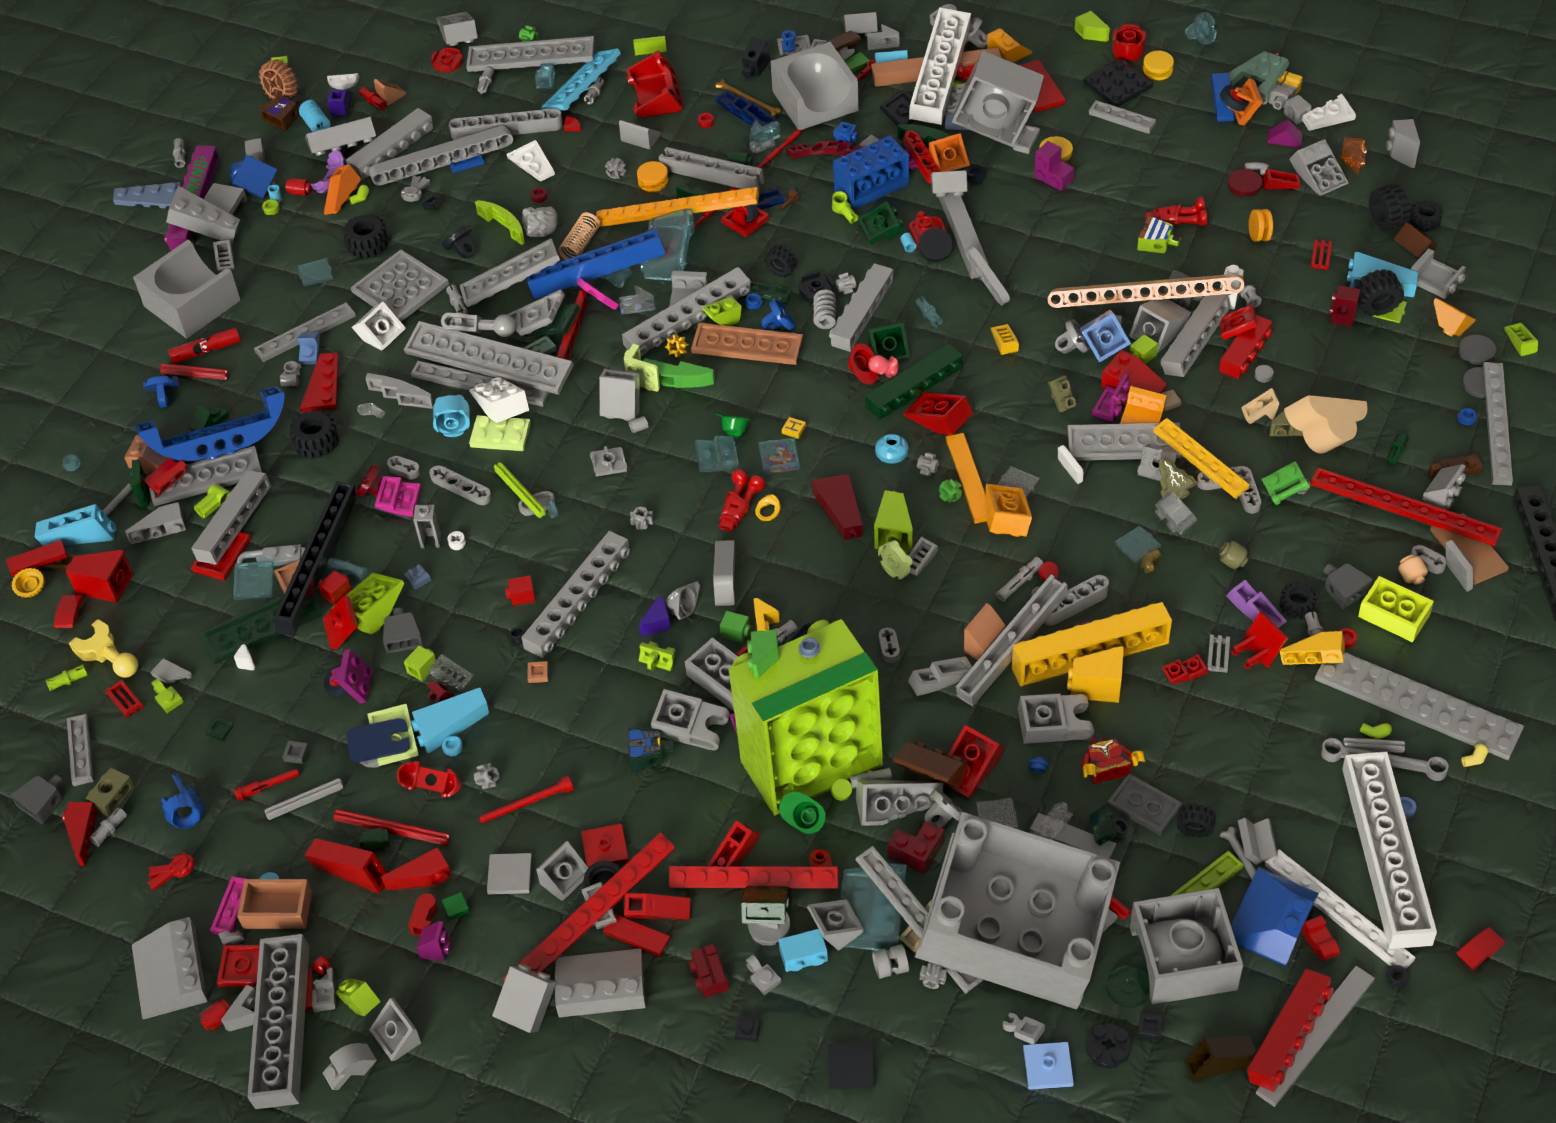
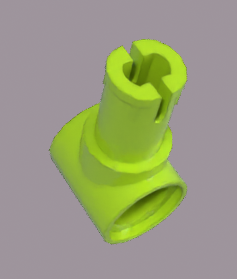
(843, 207)

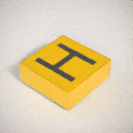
(793, 427)

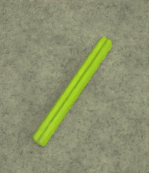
(520, 490)

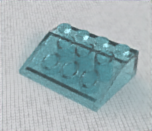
(873, 909)

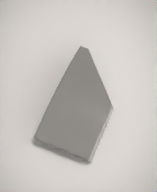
(324, 993)

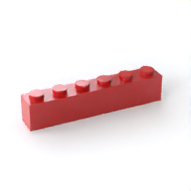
(1290, 1030)

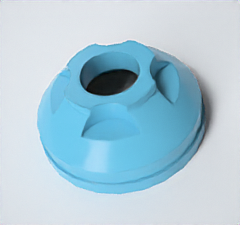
(891, 453)

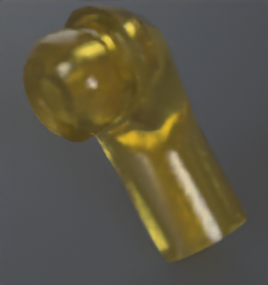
(1147, 560)

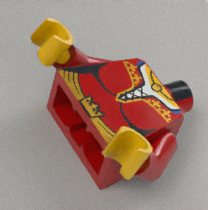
(1108, 760)

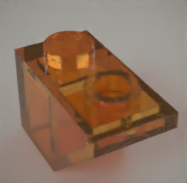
(1352, 153)

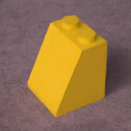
(1097, 675)

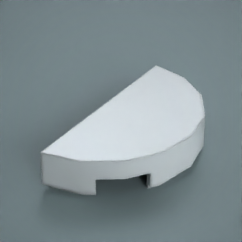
(343, 81)

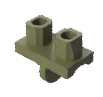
(1062, 393)

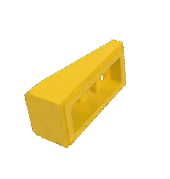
(1004, 346)

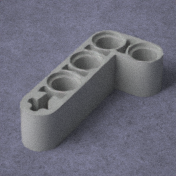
(724, 573)
(1079, 598)

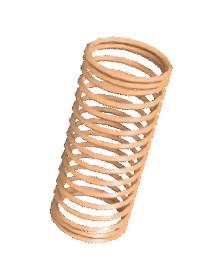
(571, 246)

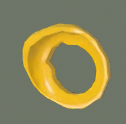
(769, 499)

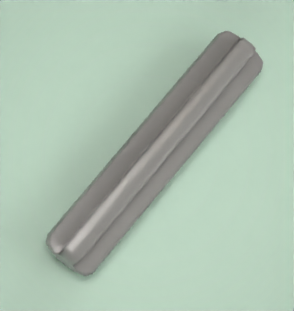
(1375, 744)

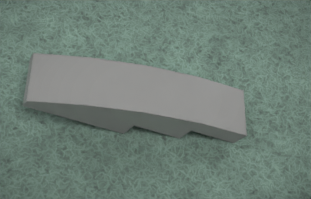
(402, 391)

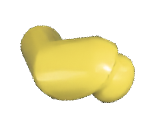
(1478, 756)

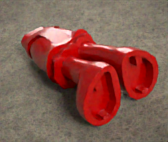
(1175, 214)
(735, 506)

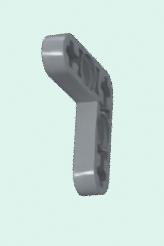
(1244, 497)

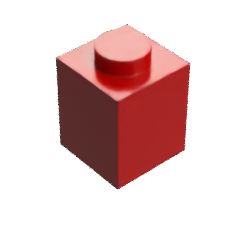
(335, 587)
(520, 590)

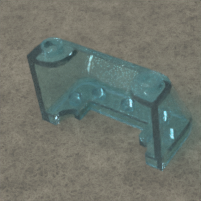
(675, 234)

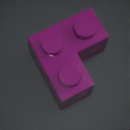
(1050, 167)

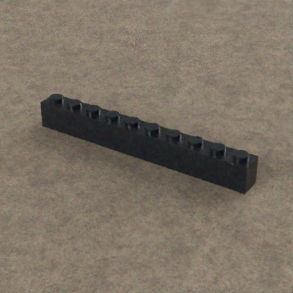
(314, 559)

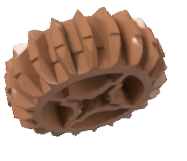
(278, 79)

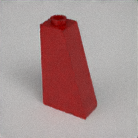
(347, 863)

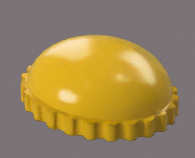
(28, 582)

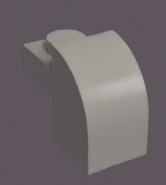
(348, 1061)

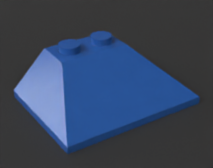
(1272, 916)

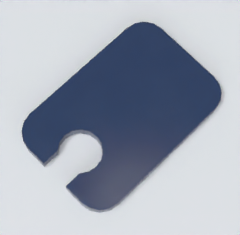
(375, 740)

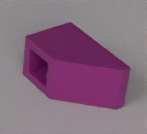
(434, 942)

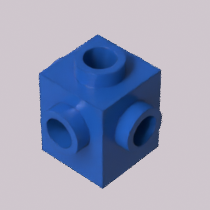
(846, 132)

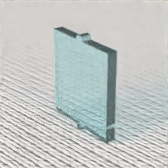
(315, 272)
(1137, 544)

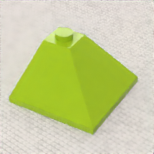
(374, 601)

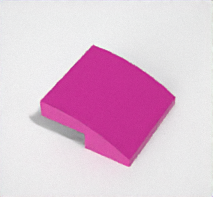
(398, 496)

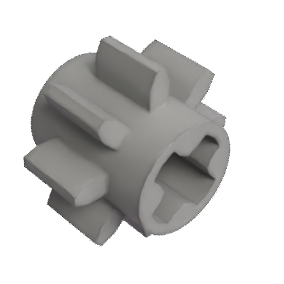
(615, 168)
(845, 283)
(928, 464)
(641, 518)
(486, 776)
(933, 975)

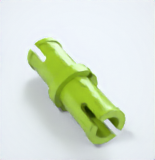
(66, 677)

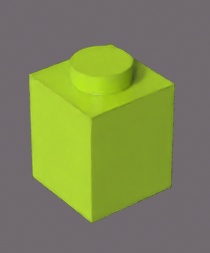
(1144, 349)
(419, 662)

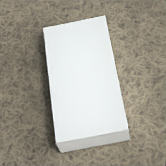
(1070, 464)

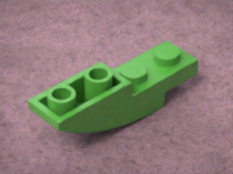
(684, 375)

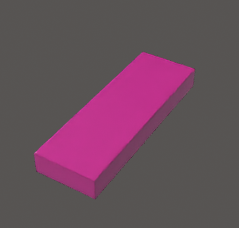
(227, 913)

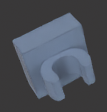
(417, 577)

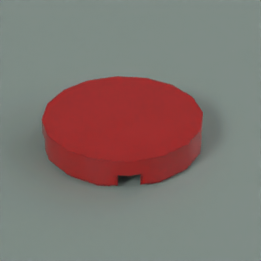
(447, 60)

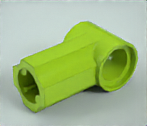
(215, 497)

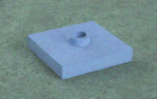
(1048, 1065)

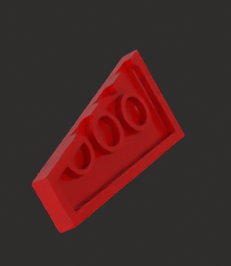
(323, 385)

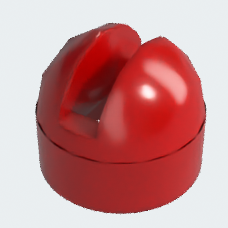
(321, 964)

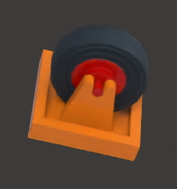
(1242, 100)

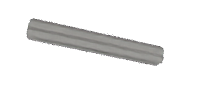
(303, 798)

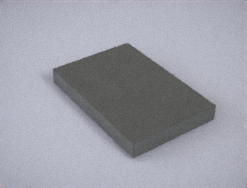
(1144, 804)

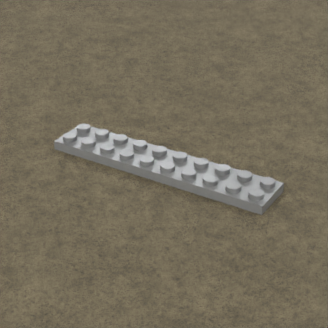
(489, 357)
(1422, 704)

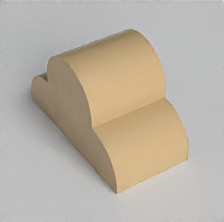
(1326, 420)

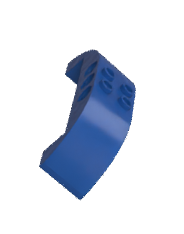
(249, 428)

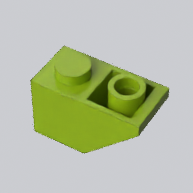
(1092, 27)
(724, 312)
(357, 996)

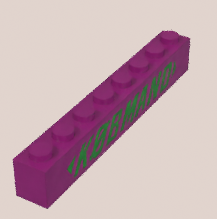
(197, 182)

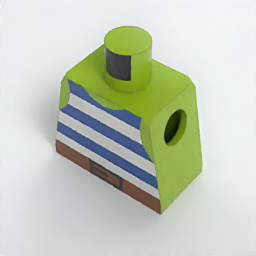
(1157, 236)

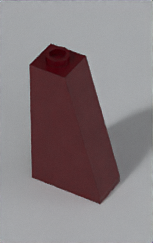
(839, 503)

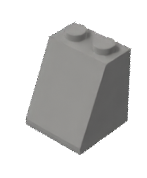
(1159, 321)

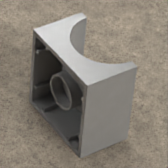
(814, 85)
(997, 98)
(185, 290)
(1187, 945)

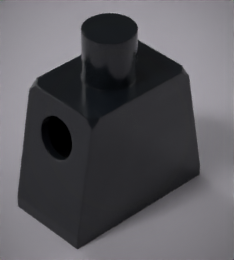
(755, 57)

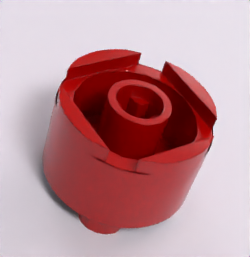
(1128, 42)

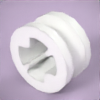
(456, 545)

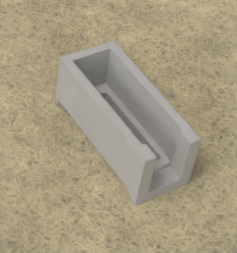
(426, 513)

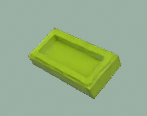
(649, 45)

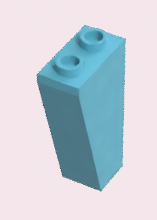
(1364, 264)
(76, 527)
(448, 718)

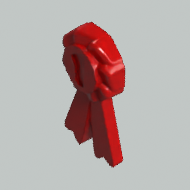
(179, 867)

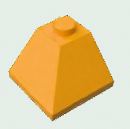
(1452, 319)

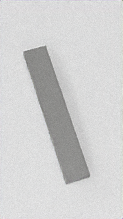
(318, 324)

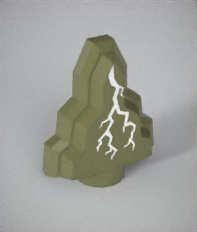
(1174, 479)

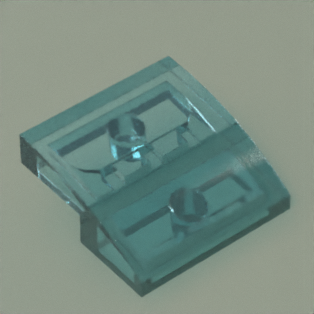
(716, 454)

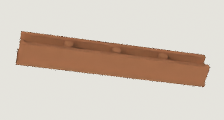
(908, 70)

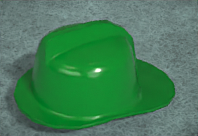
(732, 424)
(802, 812)

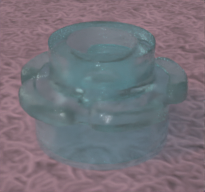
(71, 463)

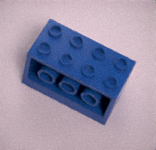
(871, 172)

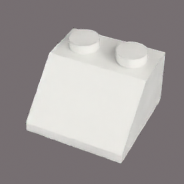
(379, 326)

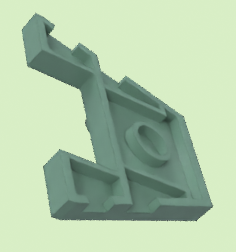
(1263, 68)

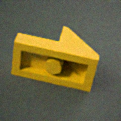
(765, 615)

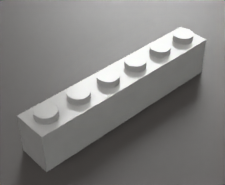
(391, 142)
(861, 307)
(1195, 335)
(231, 517)

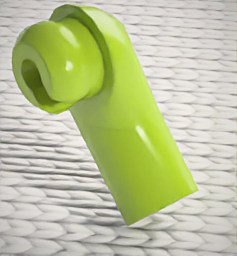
(361, 195)
(1376, 732)

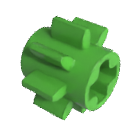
(528, 34)
(950, 490)

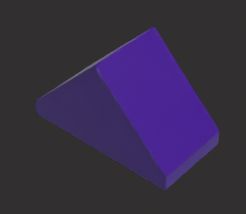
(655, 619)

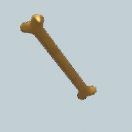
(722, 85)

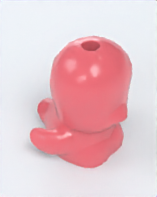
(883, 366)

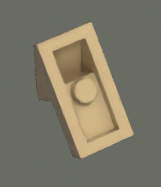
(1262, 405)

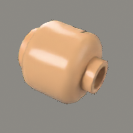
(1412, 569)

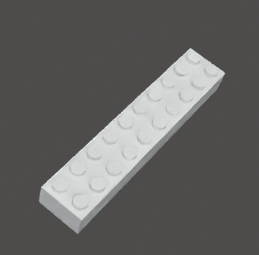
(1389, 851)

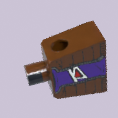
(280, 112)

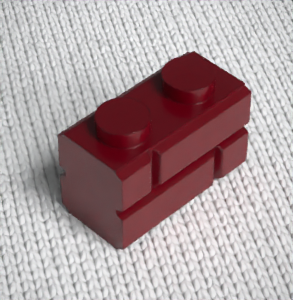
(709, 971)

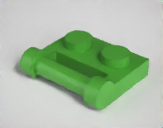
(1283, 479)

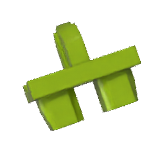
(649, 655)

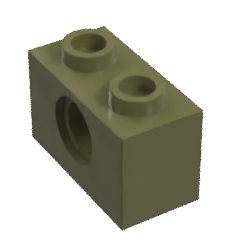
(110, 791)

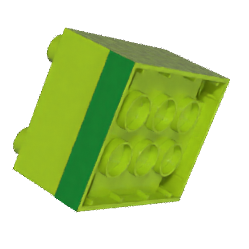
(808, 716)

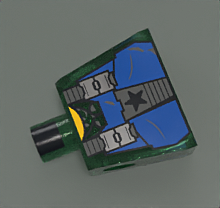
(647, 748)

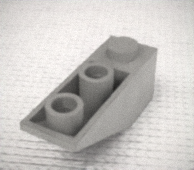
(161, 522)

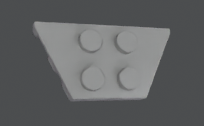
(537, 313)

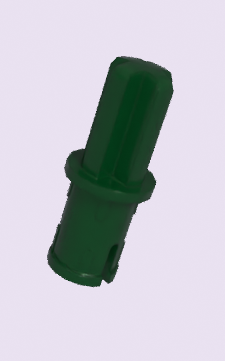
(1397, 448)

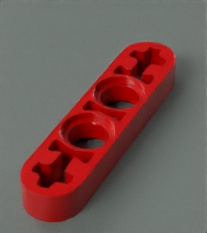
(913, 141)

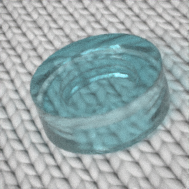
(551, 508)

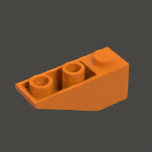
(340, 187)

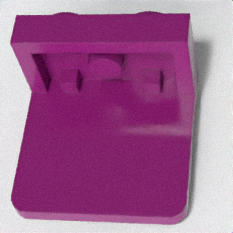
(1111, 400)

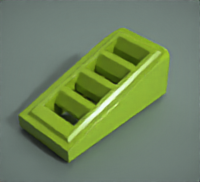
(1523, 341)

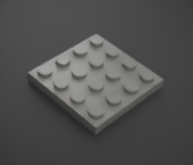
(401, 284)

